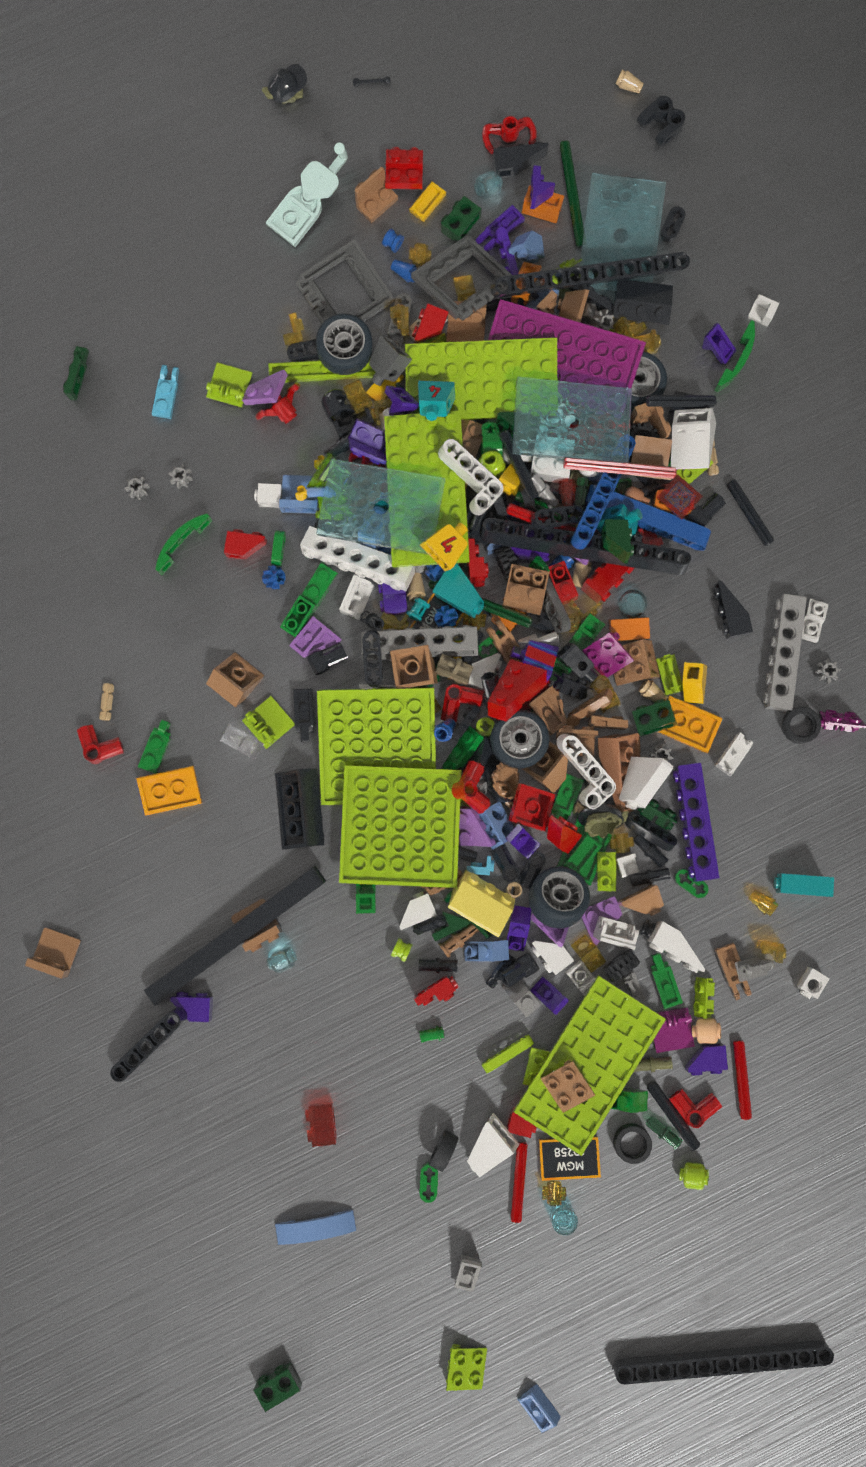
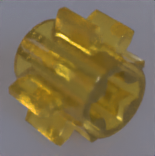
(419, 254)
(478, 621)
(622, 843)
(554, 1193)

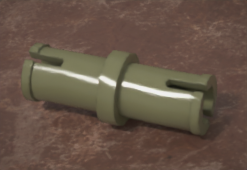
(654, 1064)

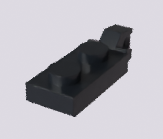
(303, 712)

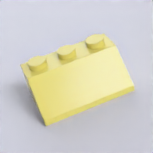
(481, 903)

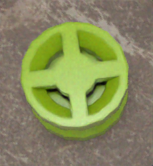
(486, 729)
(401, 950)

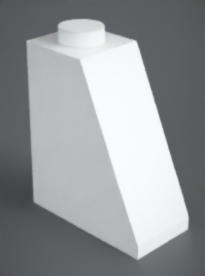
(643, 780)
(492, 1146)

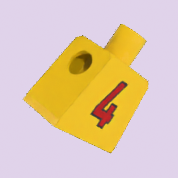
(446, 545)

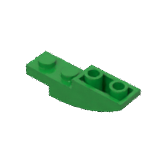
(309, 600)

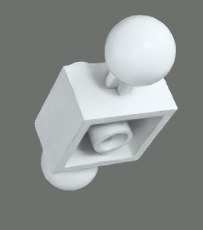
(548, 468)

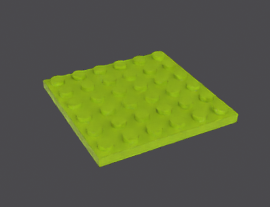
(373, 730)
(399, 827)

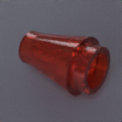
(567, 491)

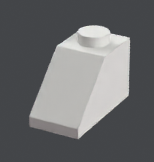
(418, 910)

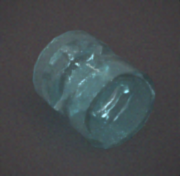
(563, 1219)

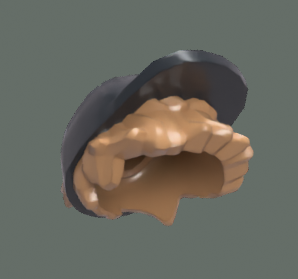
(502, 782)

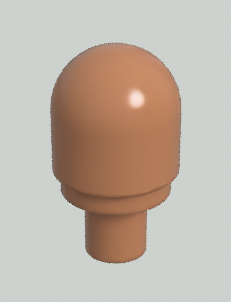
(636, 494)

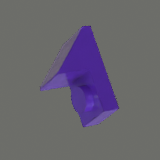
(540, 190)
(719, 344)
(401, 400)
(522, 841)
(549, 995)

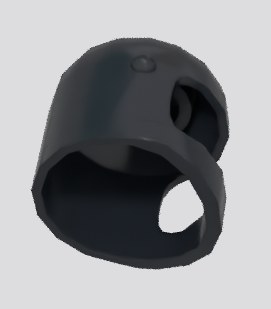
(334, 405)

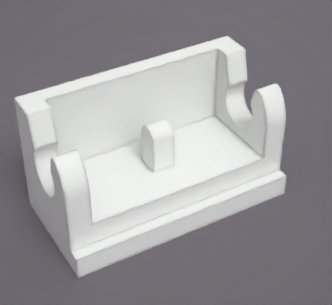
(356, 597)
(734, 754)
(616, 932)

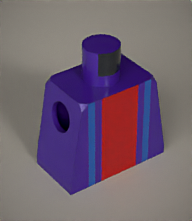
(537, 655)

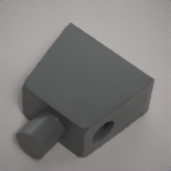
(388, 360)

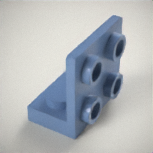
(289, 503)

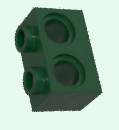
(464, 221)
(655, 723)
(281, 1390)

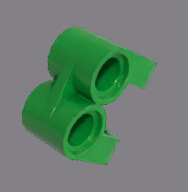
(492, 440)

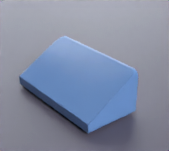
(539, 1408)

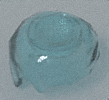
(632, 603)

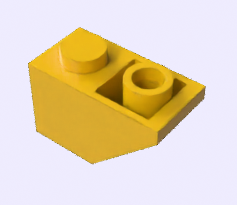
(510, 481)
(694, 682)

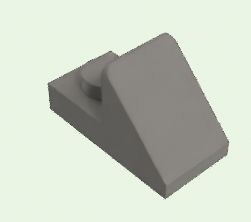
(522, 997)
(468, 1273)

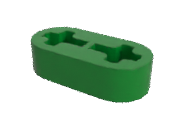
(278, 548)
(486, 643)
(688, 887)
(424, 1182)

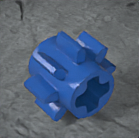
(434, 572)
(273, 577)
(446, 616)

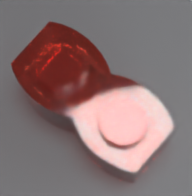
(321, 1124)

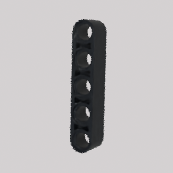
(141, 1049)

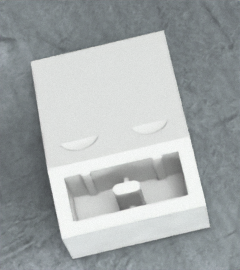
(692, 438)
(673, 942)

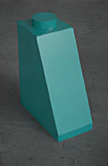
(459, 592)
(804, 885)

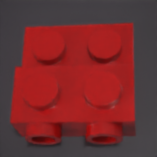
(404, 168)
(476, 567)
(531, 807)
(442, 989)

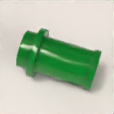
(432, 1034)

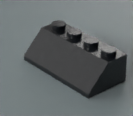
(299, 808)

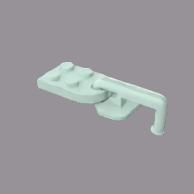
(296, 216)

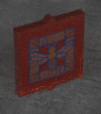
(679, 497)

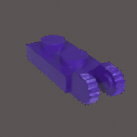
(508, 219)
(502, 239)

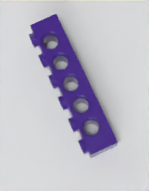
(701, 812)

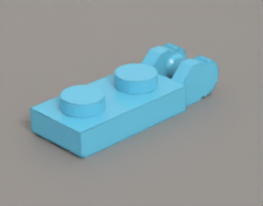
(165, 393)

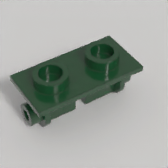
(665, 816)

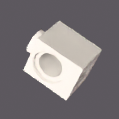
(268, 495)
(820, 983)

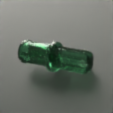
(663, 1132)

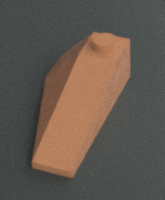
(615, 757)

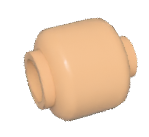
(707, 1031)

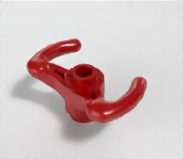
(508, 130)
(283, 407)

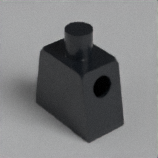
(571, 656)

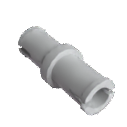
(543, 491)

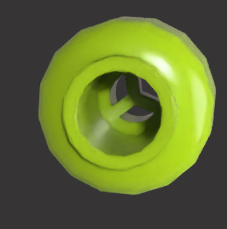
(493, 462)
(694, 1176)

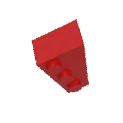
(603, 580)
(514, 688)

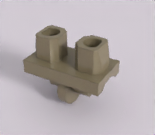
(454, 669)

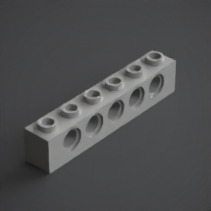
(796, 606)
(448, 647)

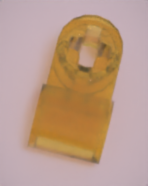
(615, 700)

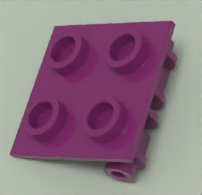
(608, 654)
(848, 722)
(675, 1031)

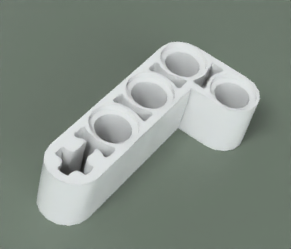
(468, 475)
(584, 766)

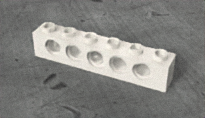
(351, 551)

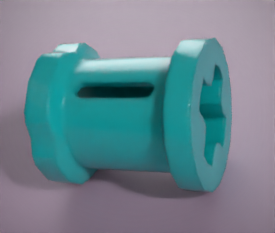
(418, 609)

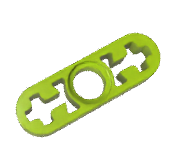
(507, 1053)

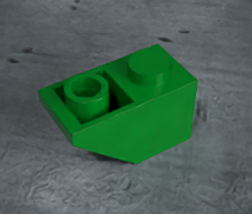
(631, 1100)

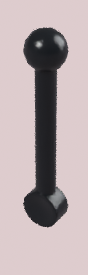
(356, 82)

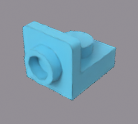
(477, 868)

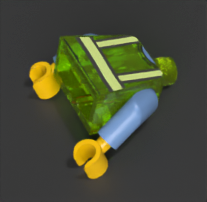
(318, 481)

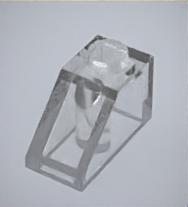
(241, 741)

